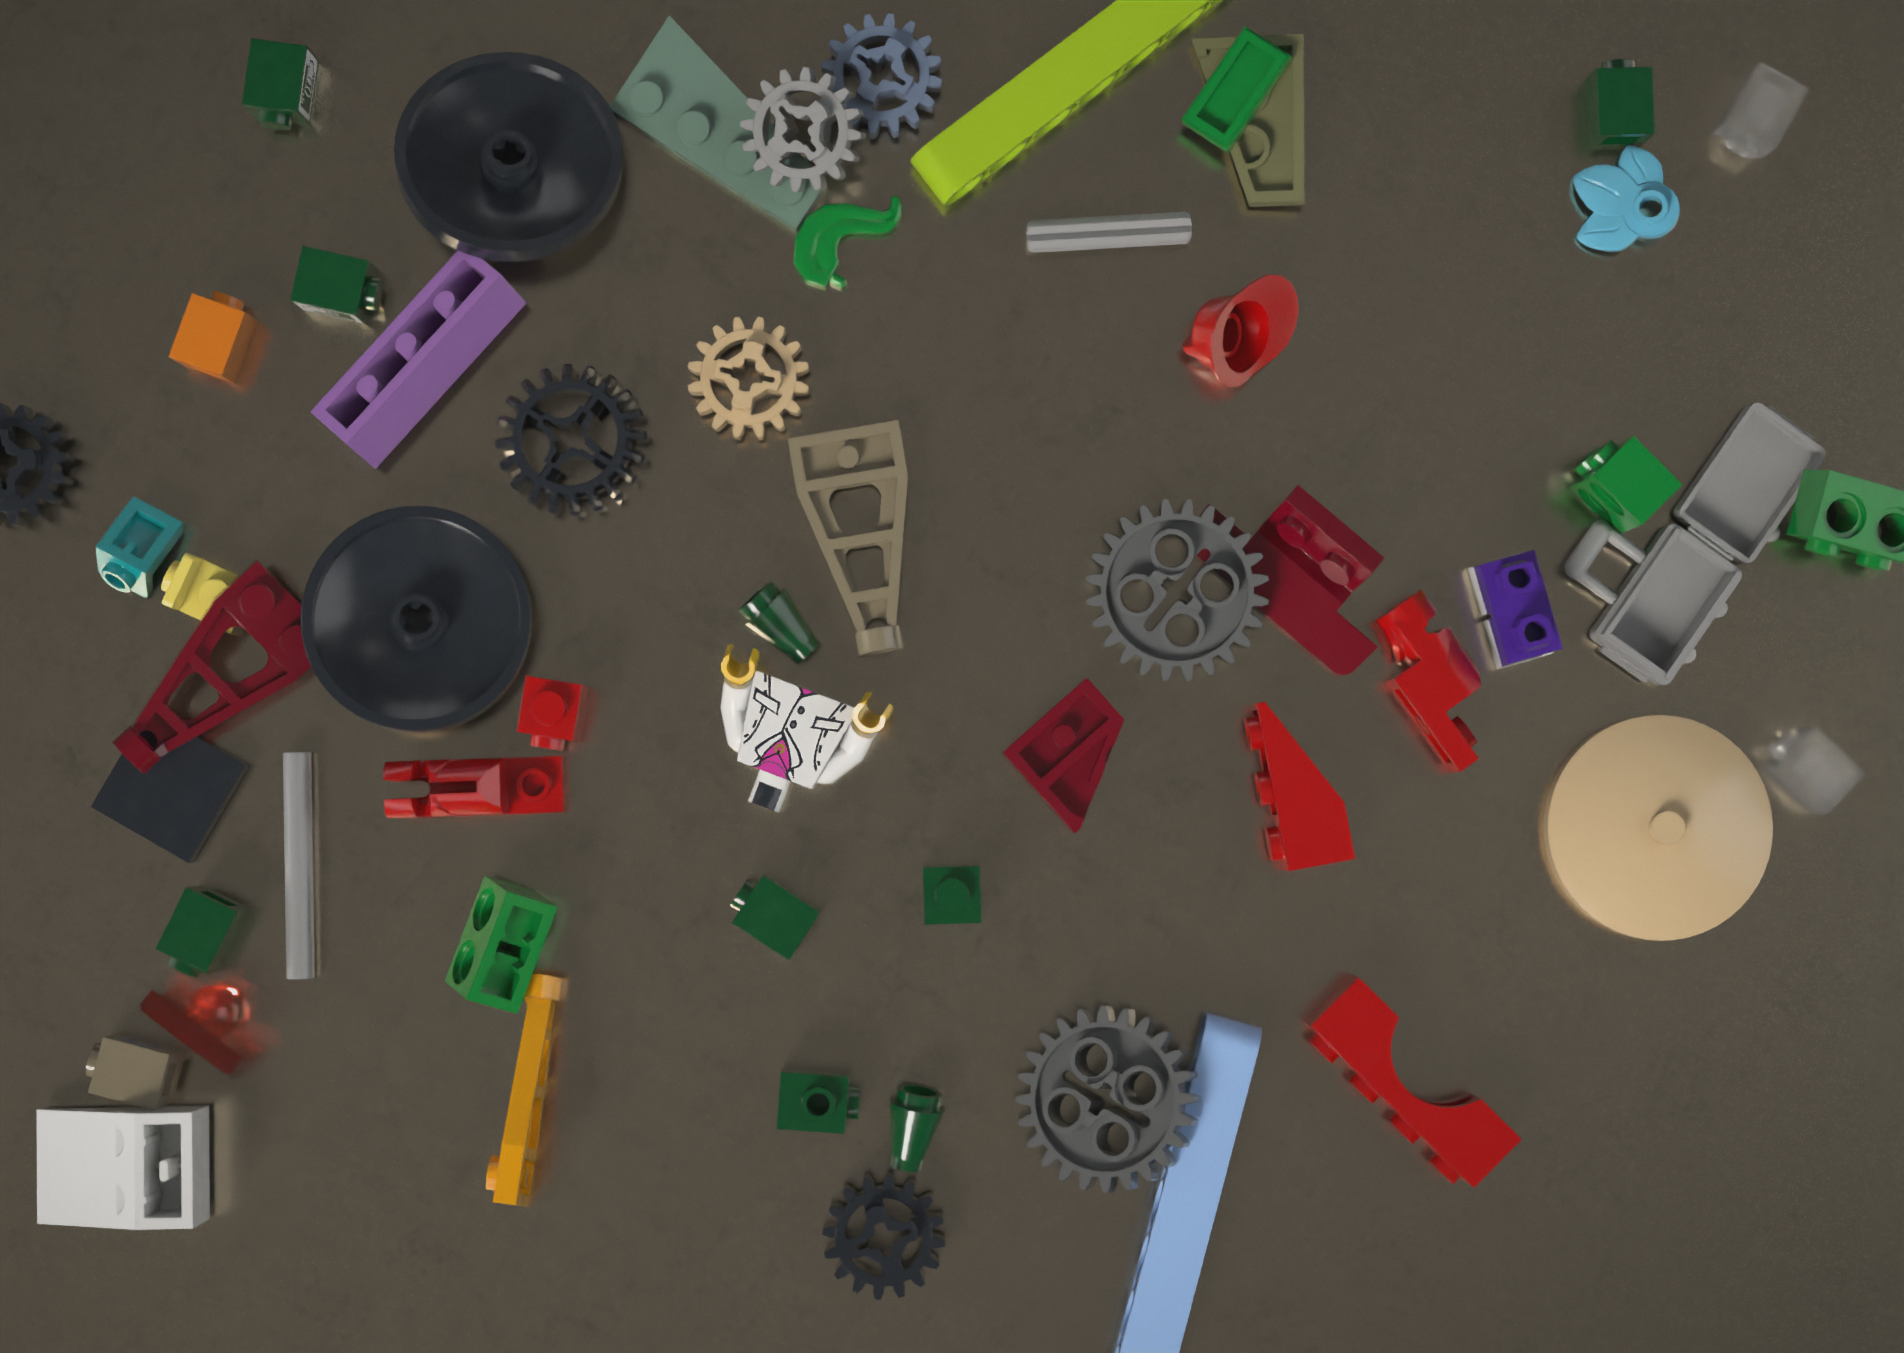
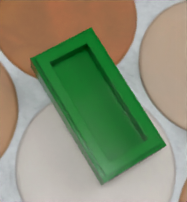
(1236, 89)

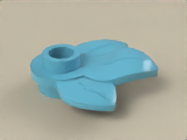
(1616, 201)

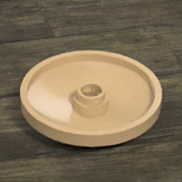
(1658, 827)

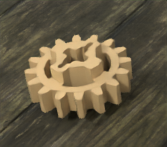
(753, 354)

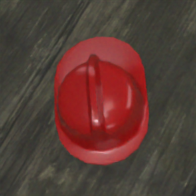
(1245, 329)

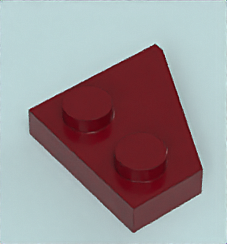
(1069, 751)

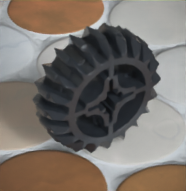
(584, 417)

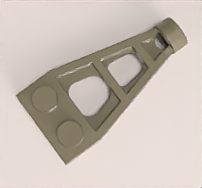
(848, 460)

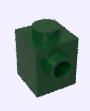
(816, 1100)

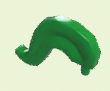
(824, 228)

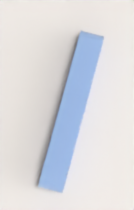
(1190, 1190)

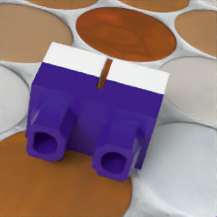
(1519, 607)

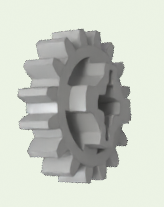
(783, 145)

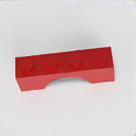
(1461, 1132)

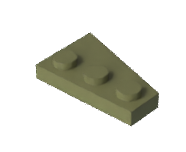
(1273, 145)

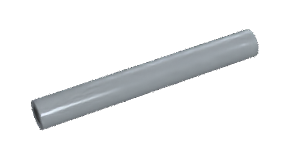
(298, 865)

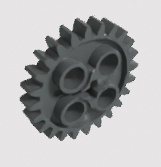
(1218, 620)
(1085, 1143)

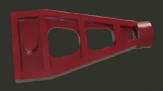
(271, 617)

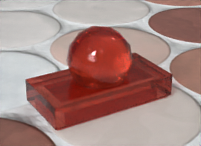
(207, 1017)

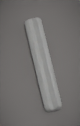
(1108, 232)

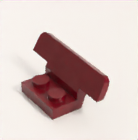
(1311, 572)

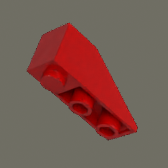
(1304, 807)

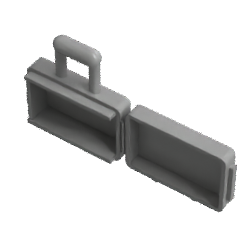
(1688, 574)

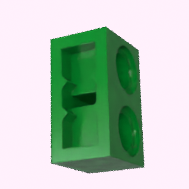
(1623, 483)
(1859, 511)
(500, 944)

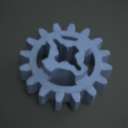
(892, 55)

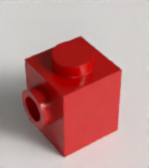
(552, 712)

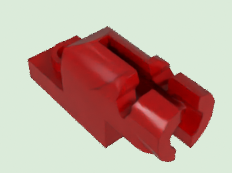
(1435, 678)
(480, 786)

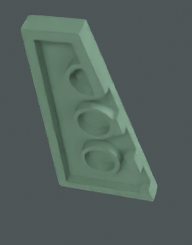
(697, 114)

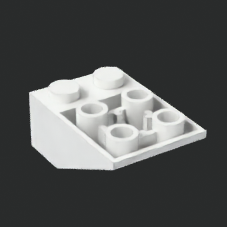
(123, 1167)

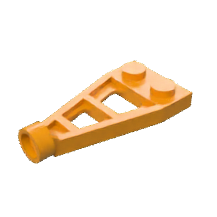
(513, 1170)

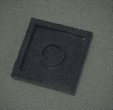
(176, 798)

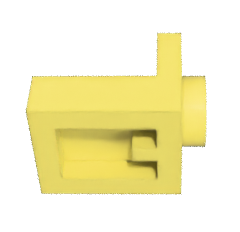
(194, 584)

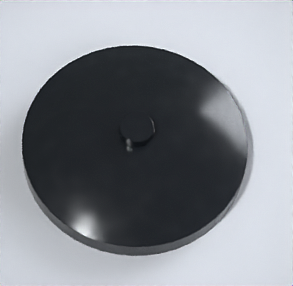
(508, 156)
(416, 619)

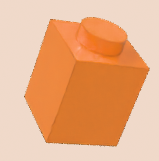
(214, 335)

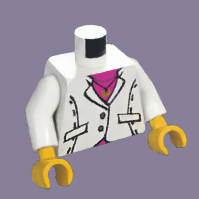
(791, 730)

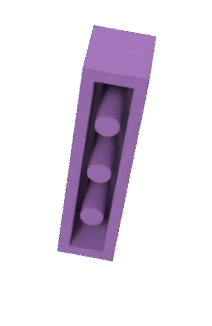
(419, 357)

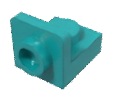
(136, 547)

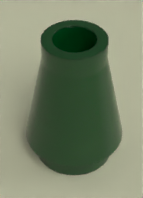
(779, 622)
(913, 1123)

